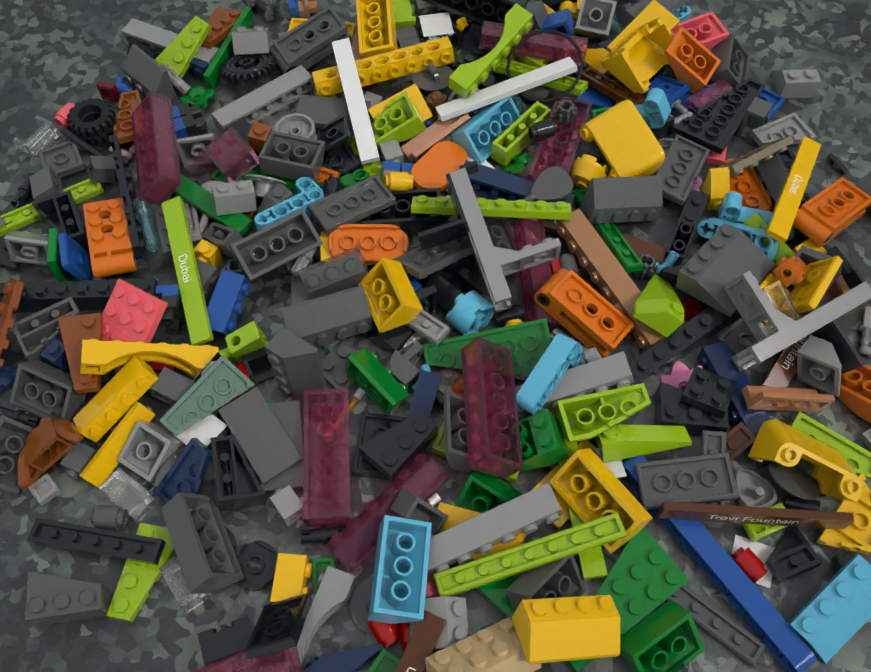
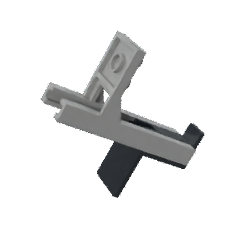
(493, 261)
(821, 322)

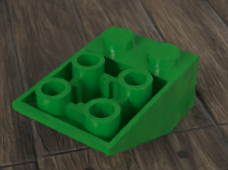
(541, 440)

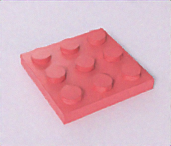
(131, 314)

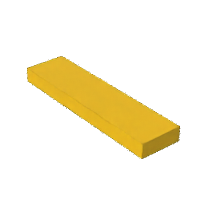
(106, 458)

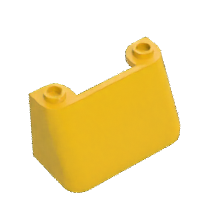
(640, 55)
(625, 141)
(788, 445)

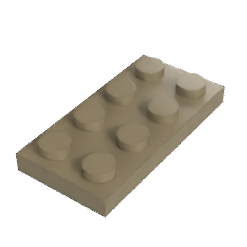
(753, 157)

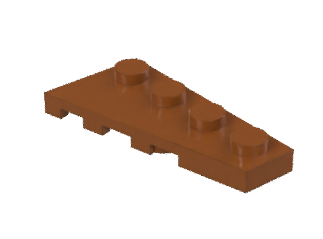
(222, 22)
(127, 104)
(12, 293)
(73, 331)

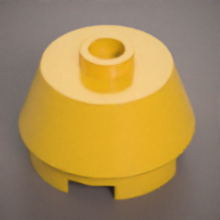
(585, 169)

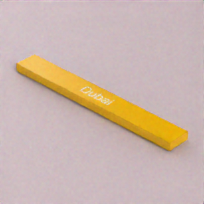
(793, 190)

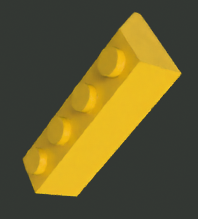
(376, 27)
(597, 492)
(568, 628)

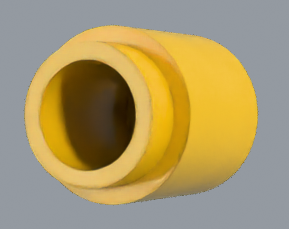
(399, 181)

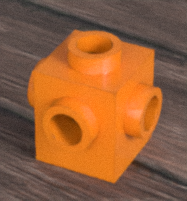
(796, 267)

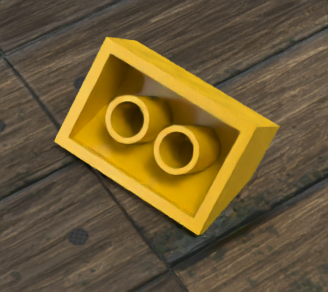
(390, 295)

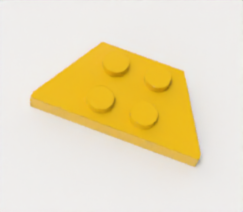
(858, 534)

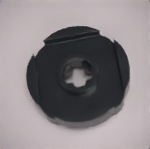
(265, 574)

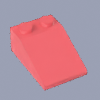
(705, 29)

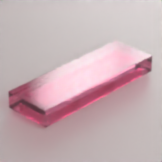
(708, 94)

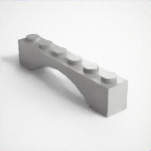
(333, 594)

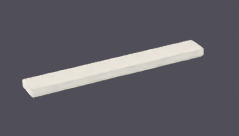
(506, 89)
(355, 101)

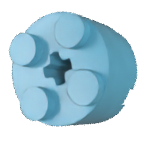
(470, 313)

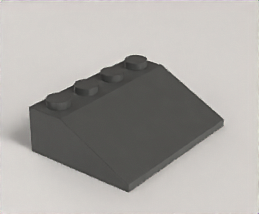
(720, 262)

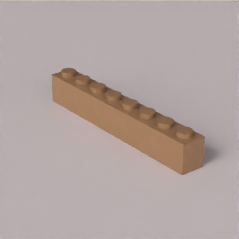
(606, 273)

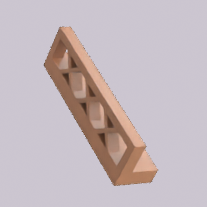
(433, 134)
(785, 399)

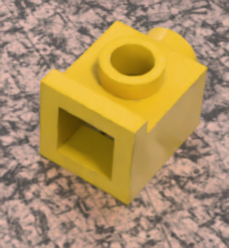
(208, 253)

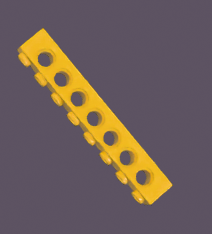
(388, 65)

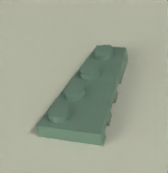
(211, 392)

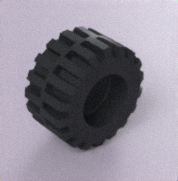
(92, 121)

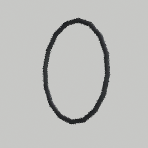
(551, 32)

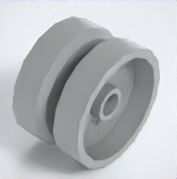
(297, 125)

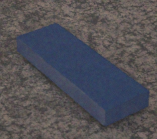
(425, 393)

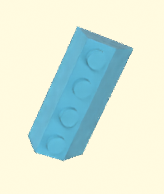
(485, 127)
(400, 571)
(836, 610)

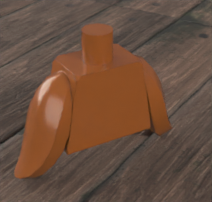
(45, 447)

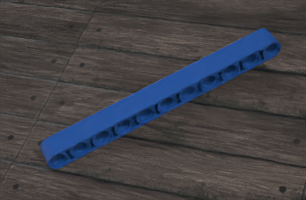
(735, 586)

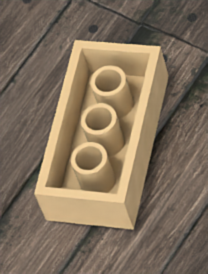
(488, 650)

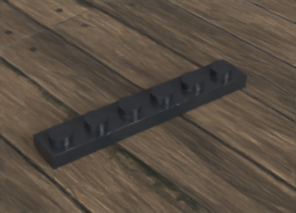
(97, 541)

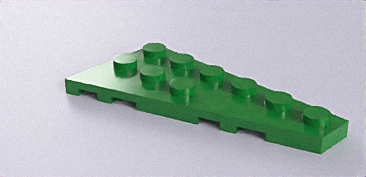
(525, 340)
(639, 582)

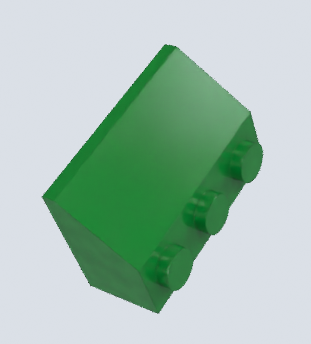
(376, 380)
(485, 492)
(662, 641)

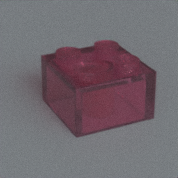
(231, 155)

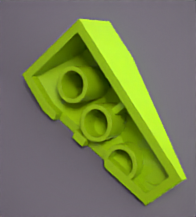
(397, 122)
(659, 306)
(596, 412)
(634, 440)

